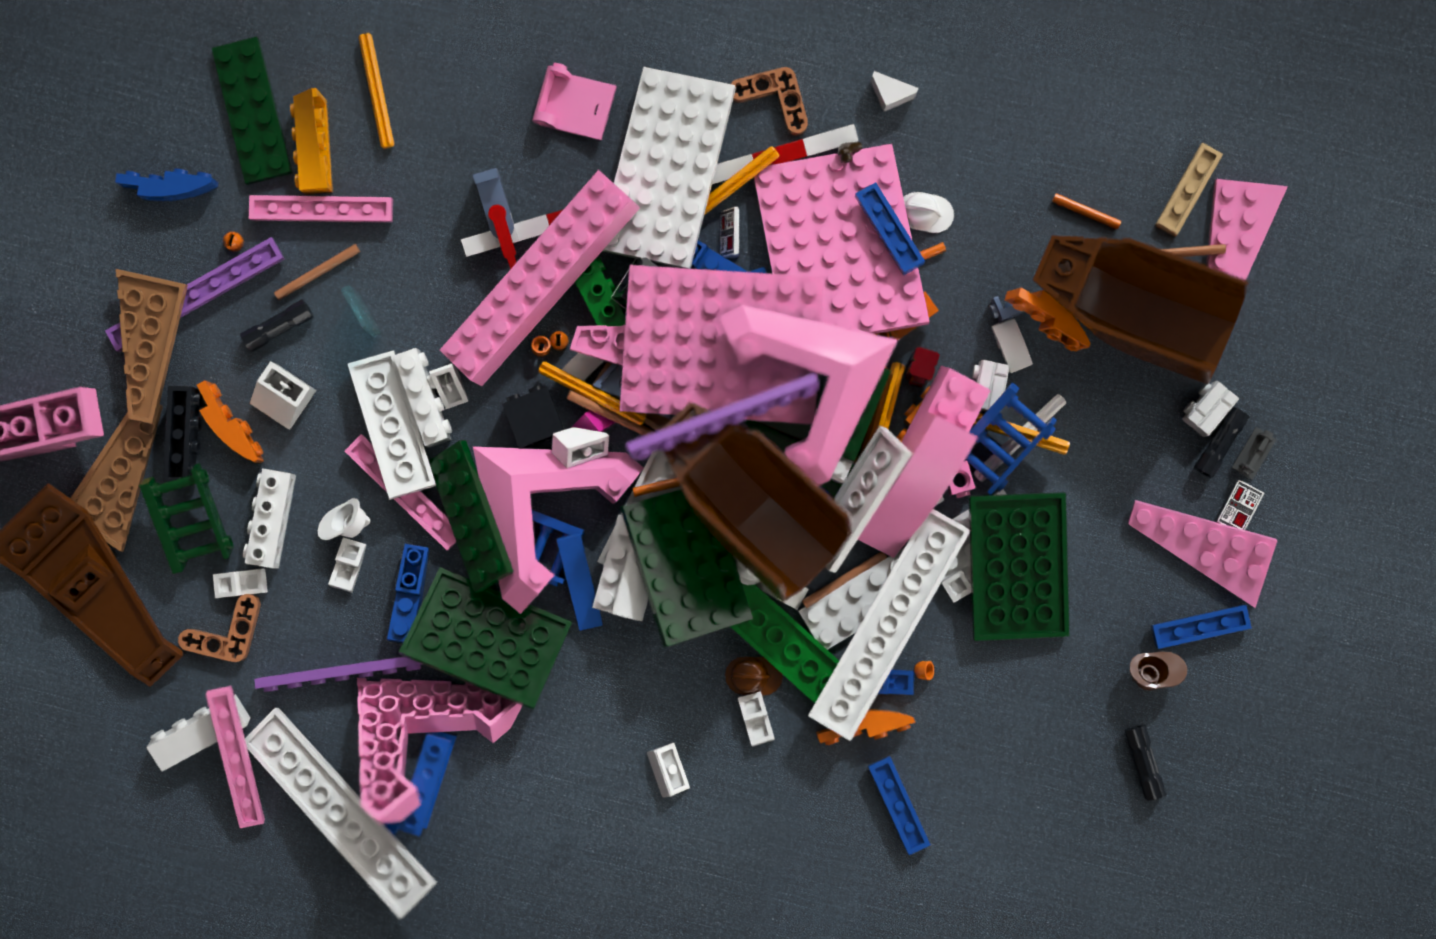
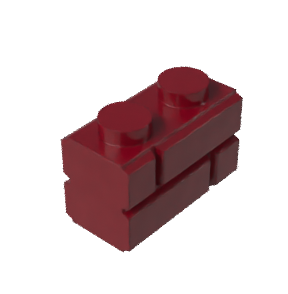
(921, 366)

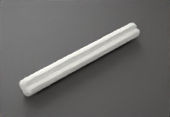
(1011, 446)

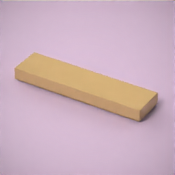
(1188, 189)

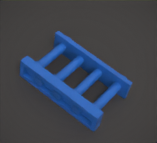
(994, 417)
(548, 525)
(428, 779)

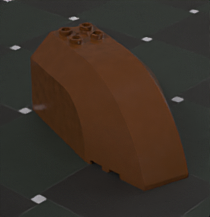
(1145, 300)
(759, 504)

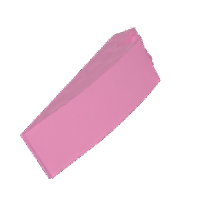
(49, 423)
(938, 447)

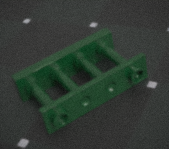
(170, 535)

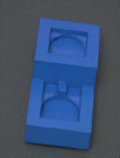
(899, 683)

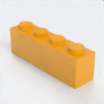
(312, 142)

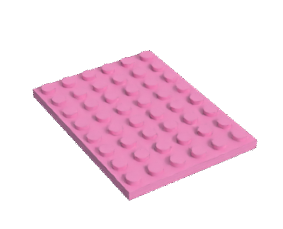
(822, 231)
(681, 349)

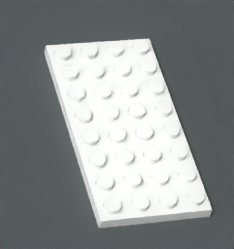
(670, 164)

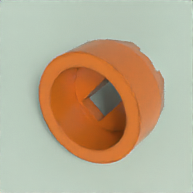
(237, 242)
(564, 340)
(535, 345)
(924, 670)

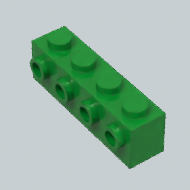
(597, 295)

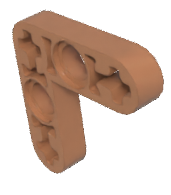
(776, 87)
(226, 643)

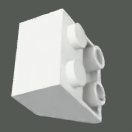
(281, 395)

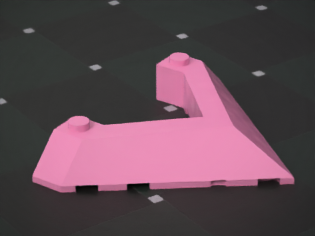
(847, 356)
(508, 481)
(398, 707)

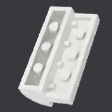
(621, 584)

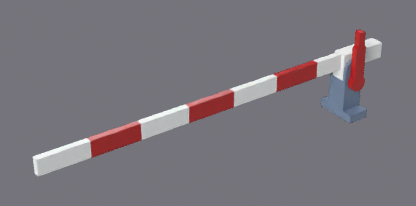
(505, 233)

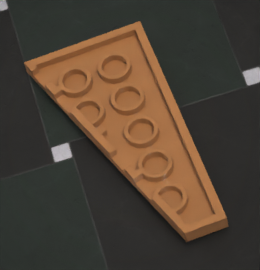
(148, 333)
(114, 479)

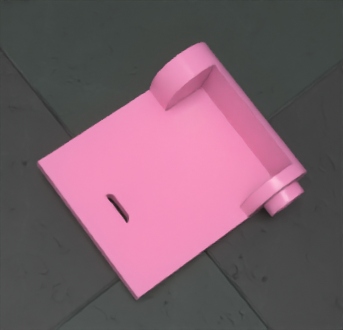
(571, 103)

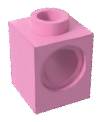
(969, 483)

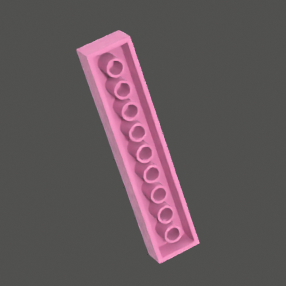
(539, 278)

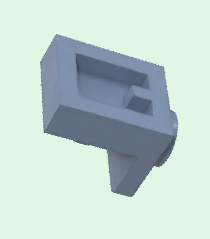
(1003, 314)

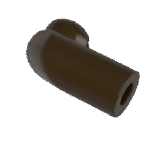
(847, 149)

